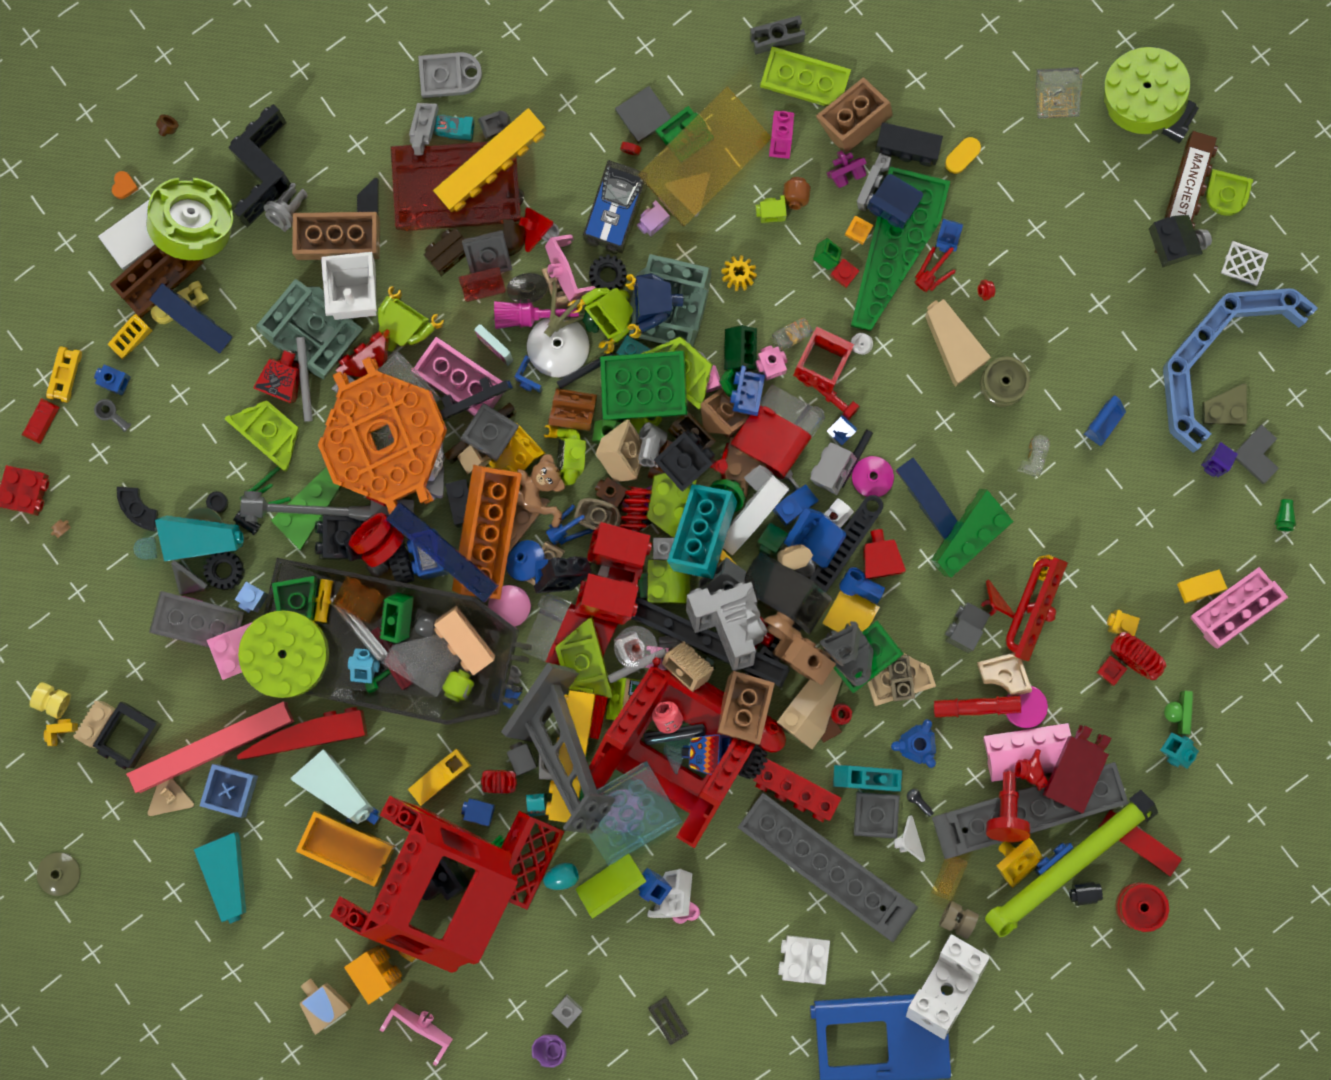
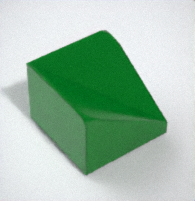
(827, 254)

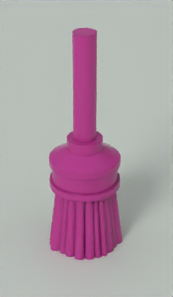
(522, 314)

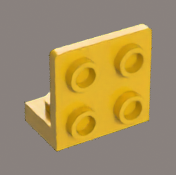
(518, 453)

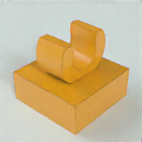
(859, 230)

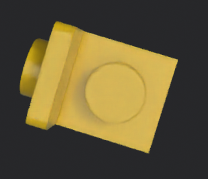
(1122, 622)

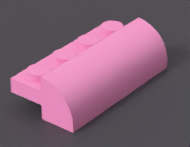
(1238, 608)
(1007, 748)

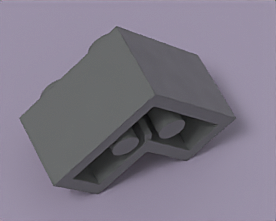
(967, 628)

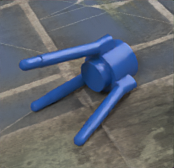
(558, 534)

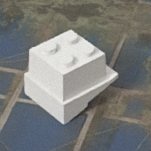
(349, 285)

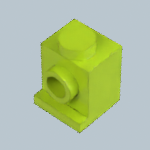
(771, 210)

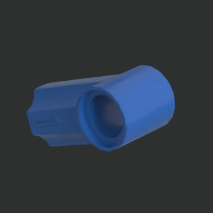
(856, 583)

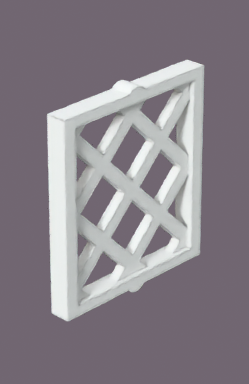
(1241, 277)

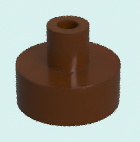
(166, 124)

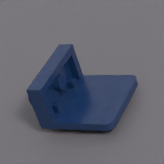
(895, 201)

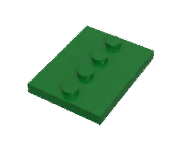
(643, 385)

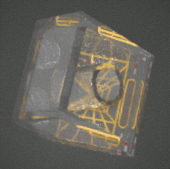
(1058, 92)

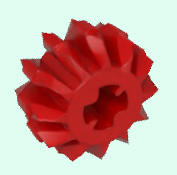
(498, 781)

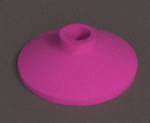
(868, 486)

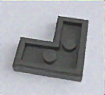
(1252, 454)

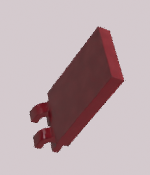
(1077, 770)

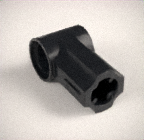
(1180, 128)

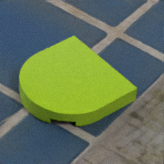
(1227, 192)

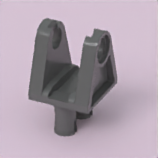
(850, 652)

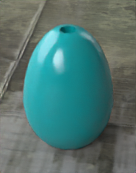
(561, 876)

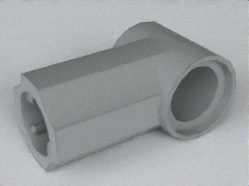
(652, 440)

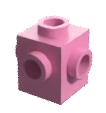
(775, 369)

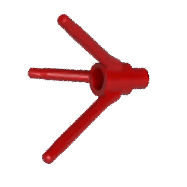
(721, 465)

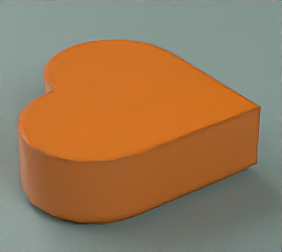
(124, 185)

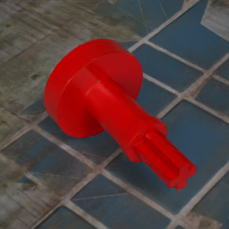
(1007, 826)

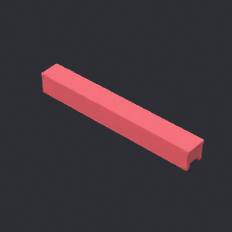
(210, 747)

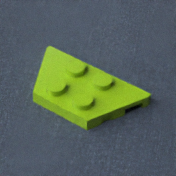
(697, 369)
(267, 431)
(667, 503)
(583, 653)

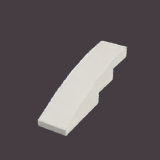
(754, 513)

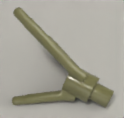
(557, 322)

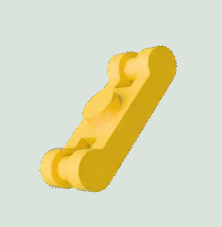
(63, 374)

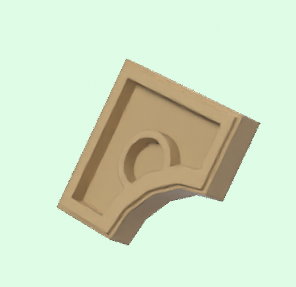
(1006, 672)

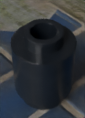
(1086, 893)

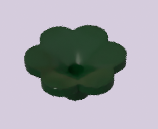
(590, 324)

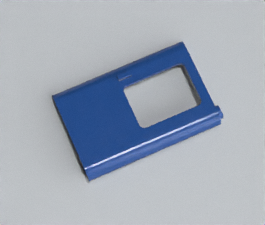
(912, 1049)

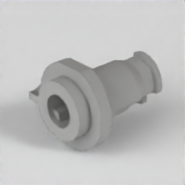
(280, 212)

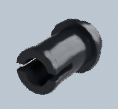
(252, 527)

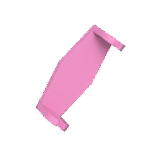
(561, 269)
(420, 1025)

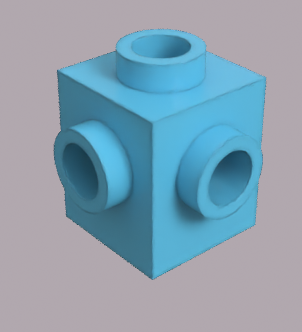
(363, 666)

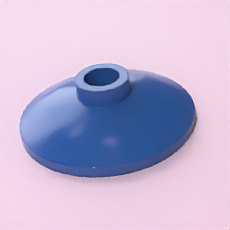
(524, 569)

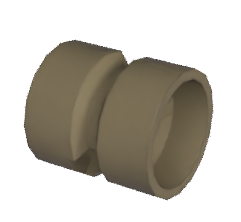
(965, 924)

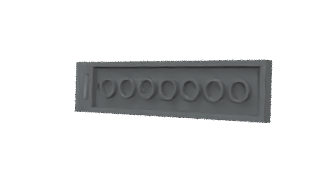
(1032, 807)
(827, 867)

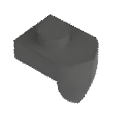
(494, 123)

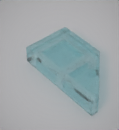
(673, 752)

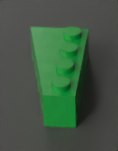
(972, 533)
(296, 596)

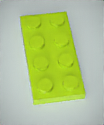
(804, 77)

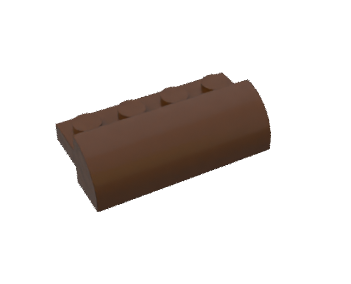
(147, 273)

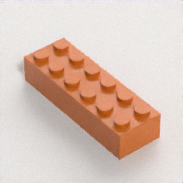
(489, 523)

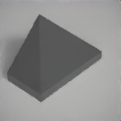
(187, 581)

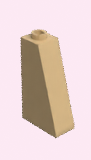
(955, 342)

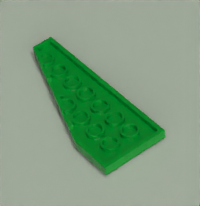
(896, 249)

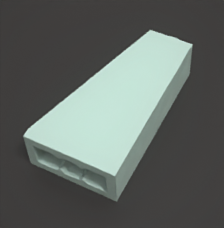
(330, 784)

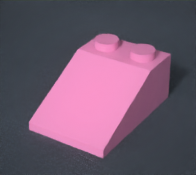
(226, 650)

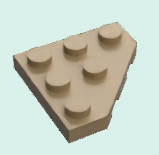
(881, 688)

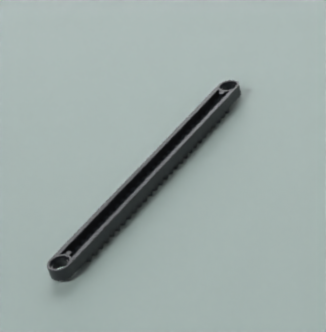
(824, 577)

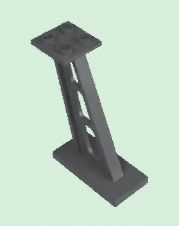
(528, 723)

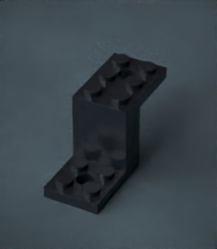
(247, 151)

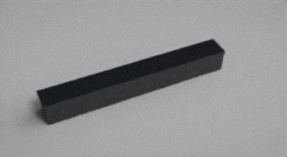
(704, 641)

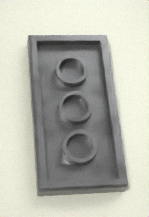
(192, 619)

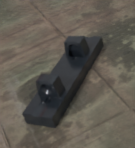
(489, 391)

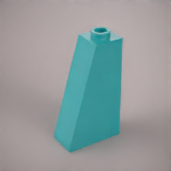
(193, 537)
(224, 875)

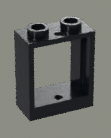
(106, 751)

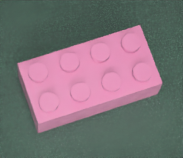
(454, 374)

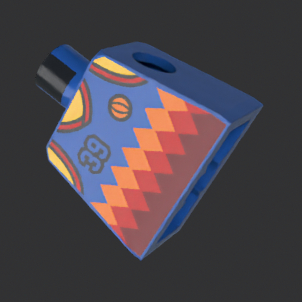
(706, 752)

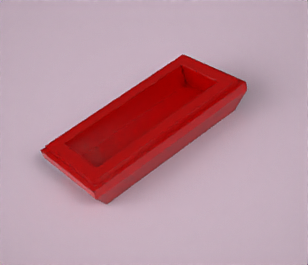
(40, 420)

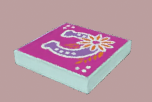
(493, 344)

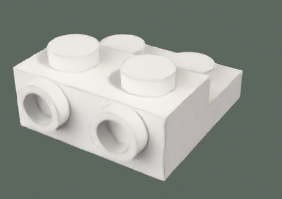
(804, 959)

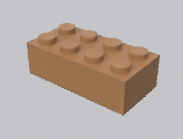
(335, 234)

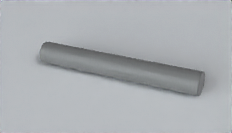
(626, 671)

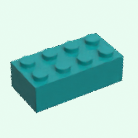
(702, 531)

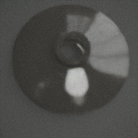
(527, 288)

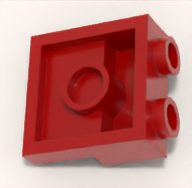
(23, 490)

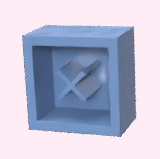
(228, 790)

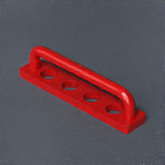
(1040, 609)

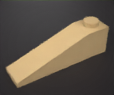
(811, 709)

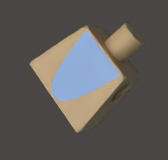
(322, 1005)

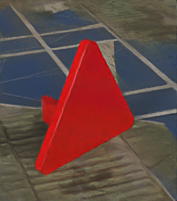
(535, 227)
(997, 601)

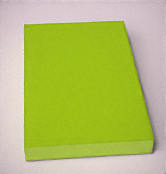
(610, 885)

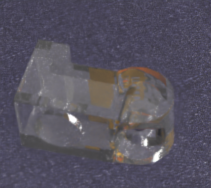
(791, 334)
(1038, 451)

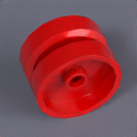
(376, 540)
(1155, 908)

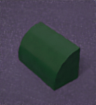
(740, 348)

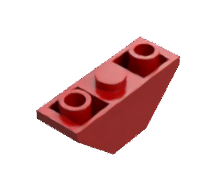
(376, 349)

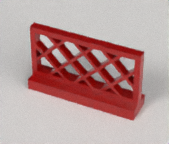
(518, 837)

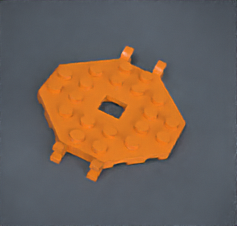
(350, 448)

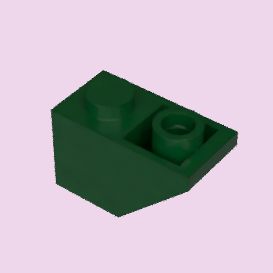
(771, 540)

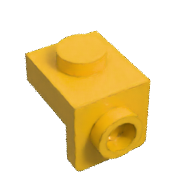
(63, 726)

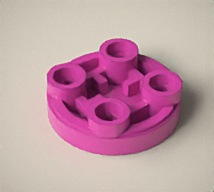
(1033, 709)

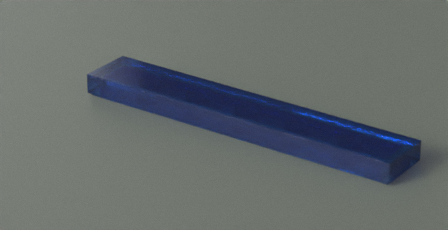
(442, 552)

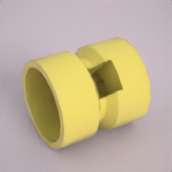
(48, 699)

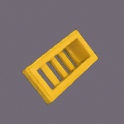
(140, 336)

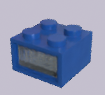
(424, 565)

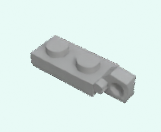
(422, 126)
(873, 180)

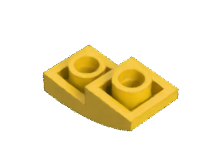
(1202, 586)

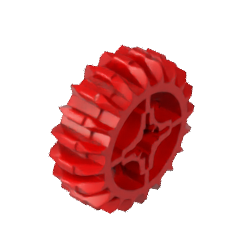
(1138, 656)

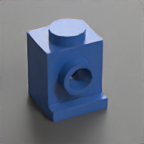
(116, 384)

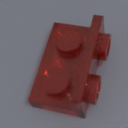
(482, 284)

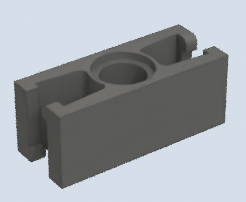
(778, 26)

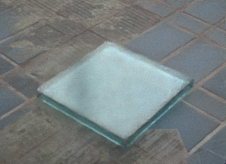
(636, 816)

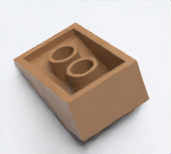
(745, 707)

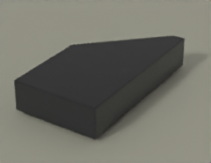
(369, 198)

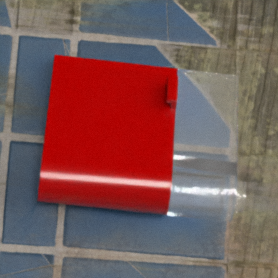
(779, 431)
(556, 622)

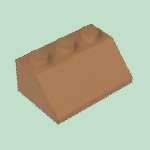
(855, 115)

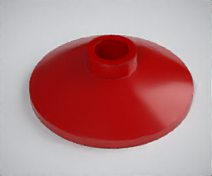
(773, 736)

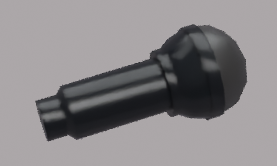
(914, 796)

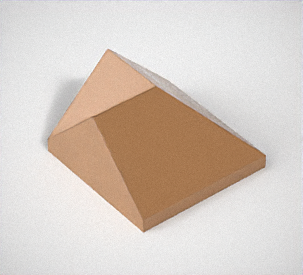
(719, 415)

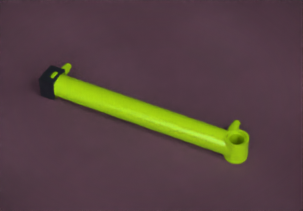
(1006, 917)

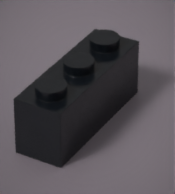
(909, 144)

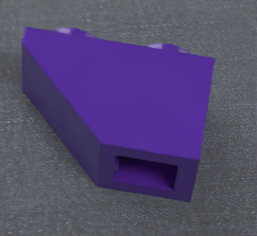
(1219, 460)

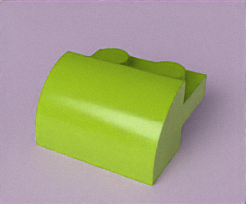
(666, 584)

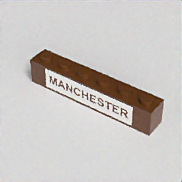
(1191, 176)

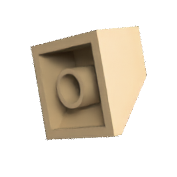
(620, 452)

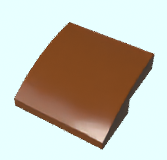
(572, 409)

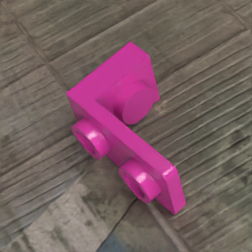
(781, 134)

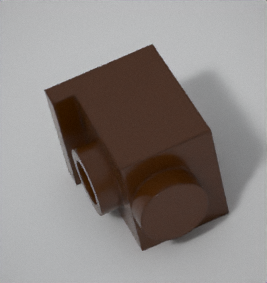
(616, 498)

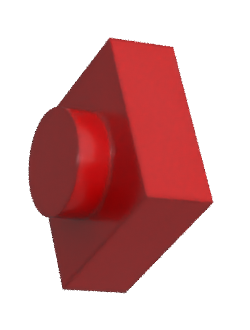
(844, 273)
(1111, 670)

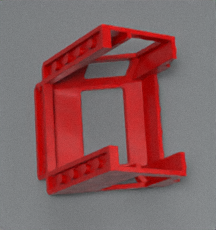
(624, 750)
(426, 844)

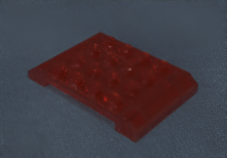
(418, 175)

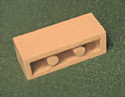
(464, 640)

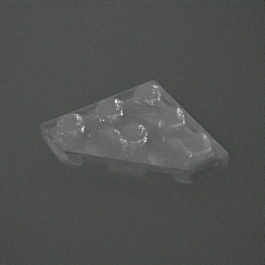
(422, 662)

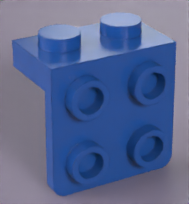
(817, 534)

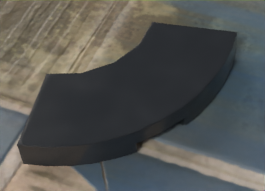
(135, 509)

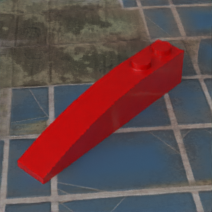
(311, 733)

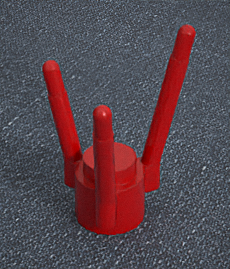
(925, 280)

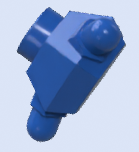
(918, 744)

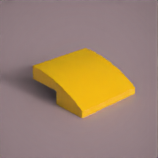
(849, 609)

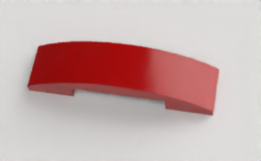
(1148, 848)

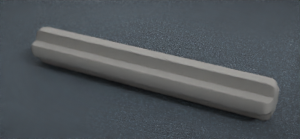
(362, 632)

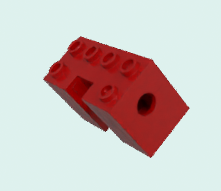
(625, 555)

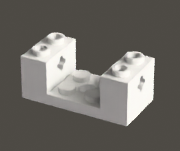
(957, 967)

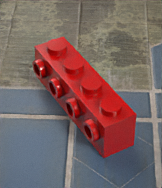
(798, 790)

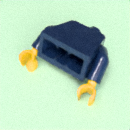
(652, 301)

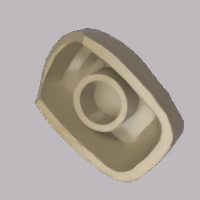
(596, 512)

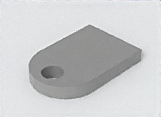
(446, 74)

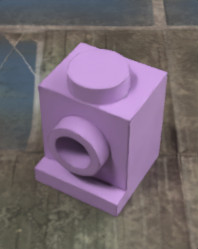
(653, 219)

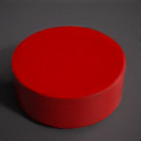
(630, 148)

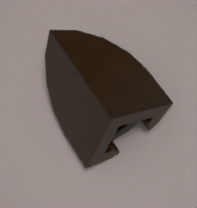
(514, 236)

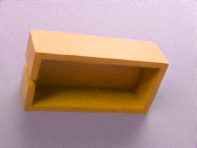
(345, 848)
(374, 973)

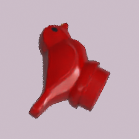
(1032, 771)

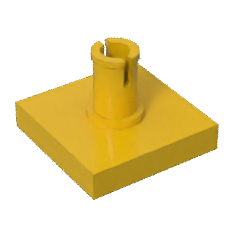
(1018, 861)

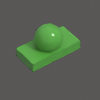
(1181, 712)

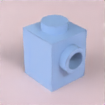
(251, 598)

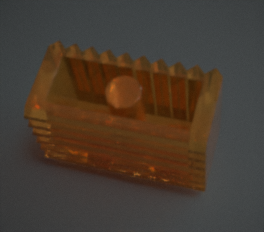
(358, 599)

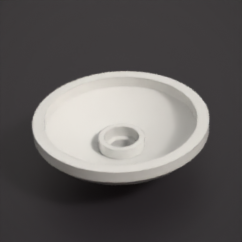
(558, 360)

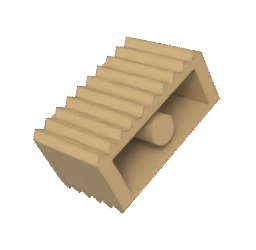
(687, 666)
(94, 723)

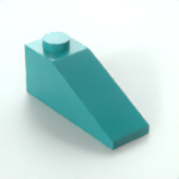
(867, 778)

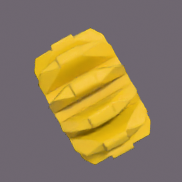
(737, 266)

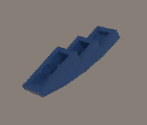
(190, 318)
(927, 497)

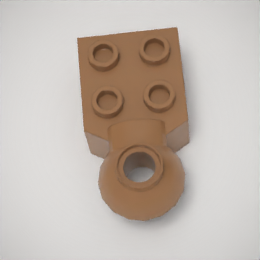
(797, 651)

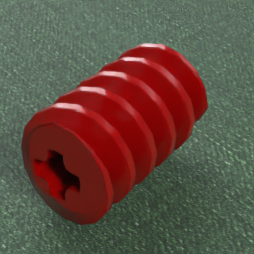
(635, 508)

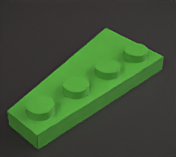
(299, 527)

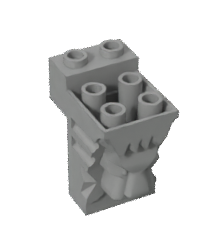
(735, 619)

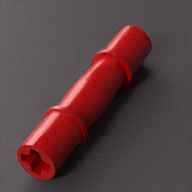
(977, 706)

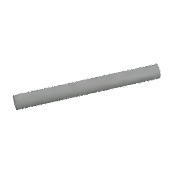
(304, 379)

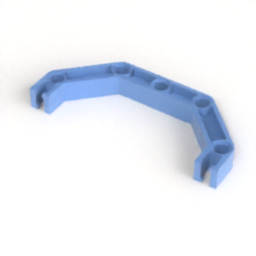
(1244, 304)

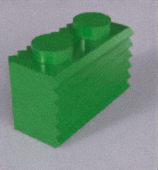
(396, 617)

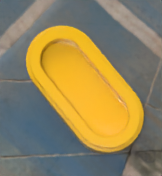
(962, 155)

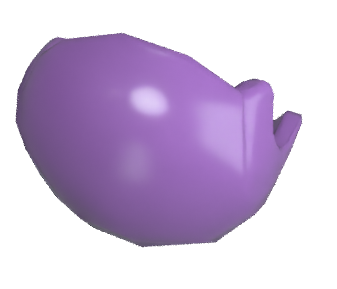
(549, 1050)

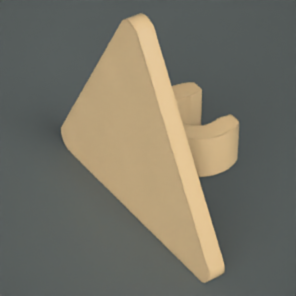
(169, 798)

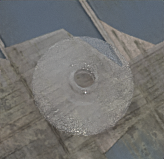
(635, 636)

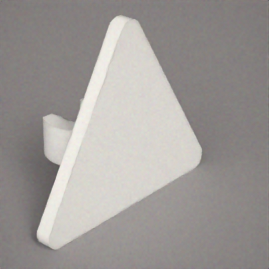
(910, 840)

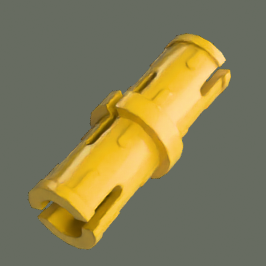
(323, 600)

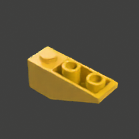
(439, 776)

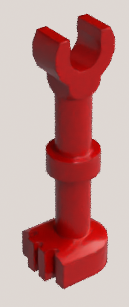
(848, 411)

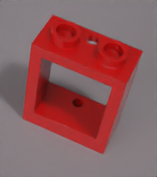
(832, 344)

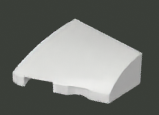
(678, 900)

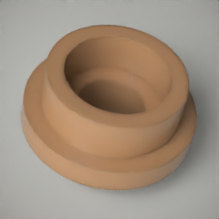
(60, 528)

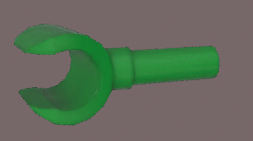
(371, 687)

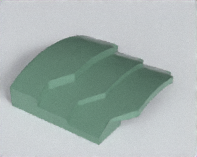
(685, 279)
(302, 314)

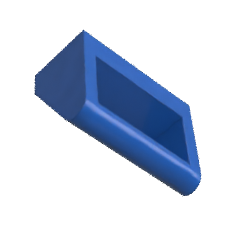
(1105, 421)

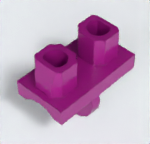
(855, 166)

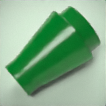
(1285, 517)

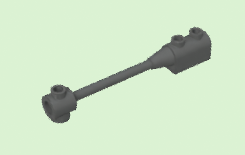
(255, 507)

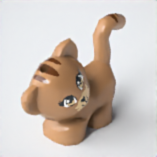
(544, 477)

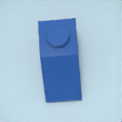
(794, 504)

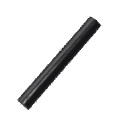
(581, 372)
(859, 450)

